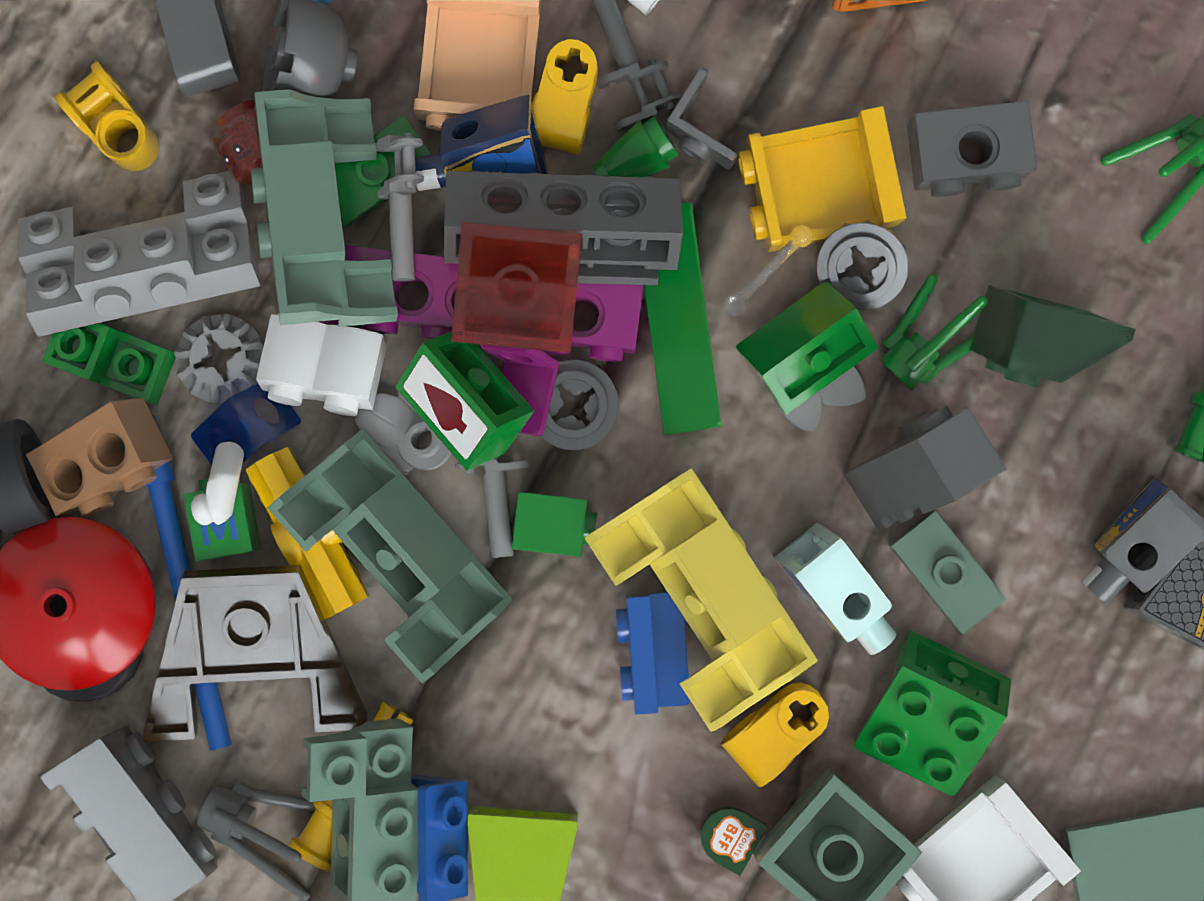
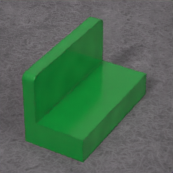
(808, 346)

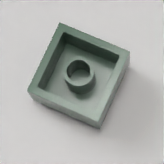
(835, 846)

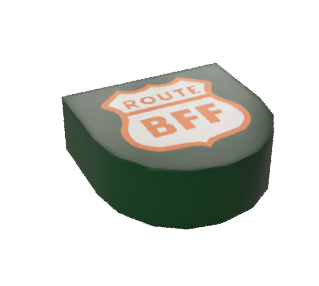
(731, 837)

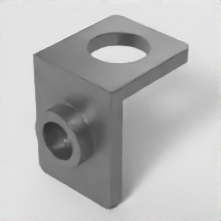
(693, 141)

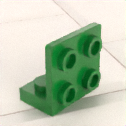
(935, 714)

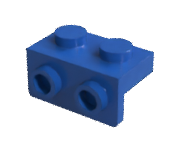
(657, 652)
(442, 838)

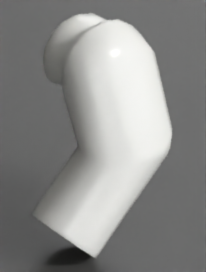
(221, 487)

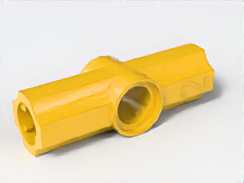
(326, 564)

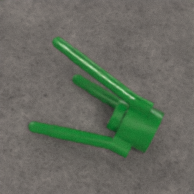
(1190, 151)
(915, 358)

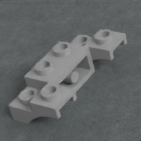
(140, 265)

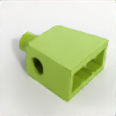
(520, 853)

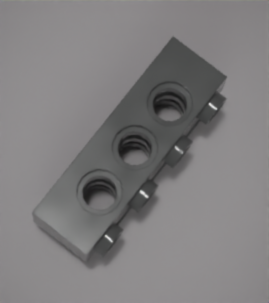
(625, 222)

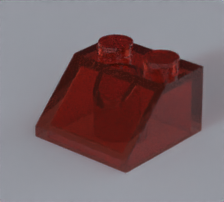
(516, 287)

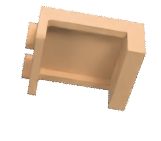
(476, 56)

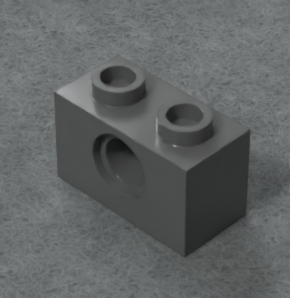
(999, 128)

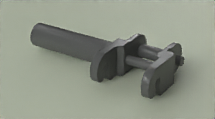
(629, 70)

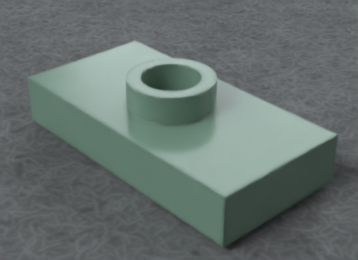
(947, 572)

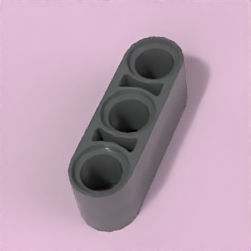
(198, 44)

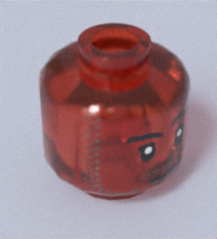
(239, 141)

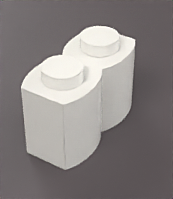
(321, 365)

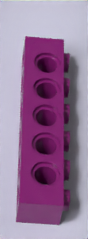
(608, 339)

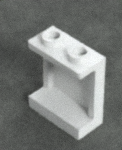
(987, 852)

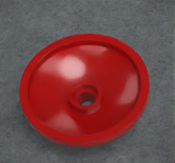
(106, 597)

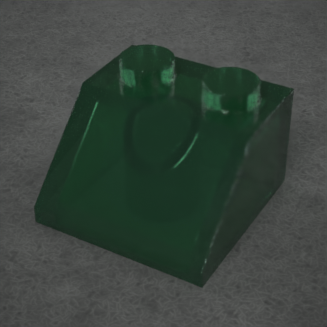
(1042, 338)

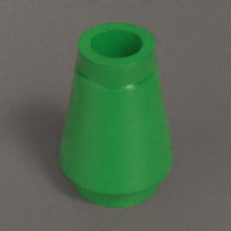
(638, 152)

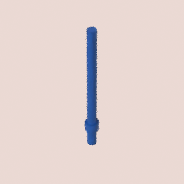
(178, 562)

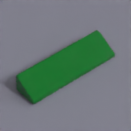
(683, 341)

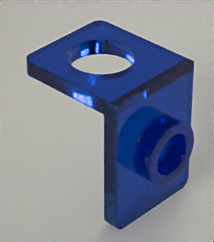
(239, 423)

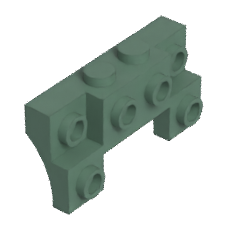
(303, 228)
(402, 547)
(372, 809)

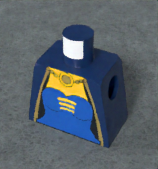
(486, 140)

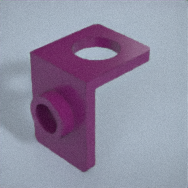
(533, 376)

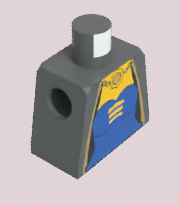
(1168, 533)

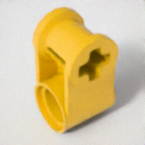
(562, 106)
(104, 114)
(767, 739)

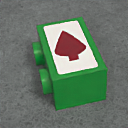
(464, 399)

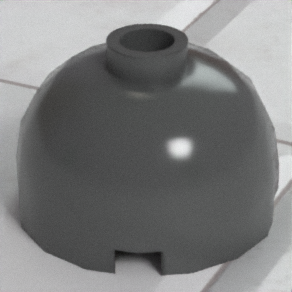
(308, 50)

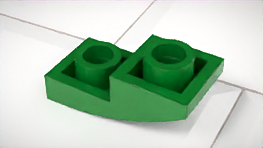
(112, 360)

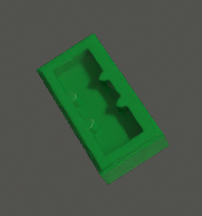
(361, 180)

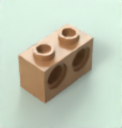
(97, 450)

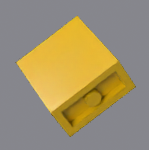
(822, 178)

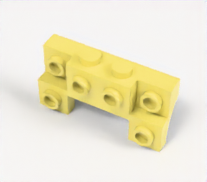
(715, 590)

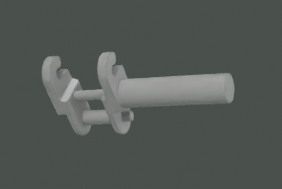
(399, 192)
(497, 504)

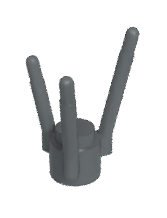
(230, 820)

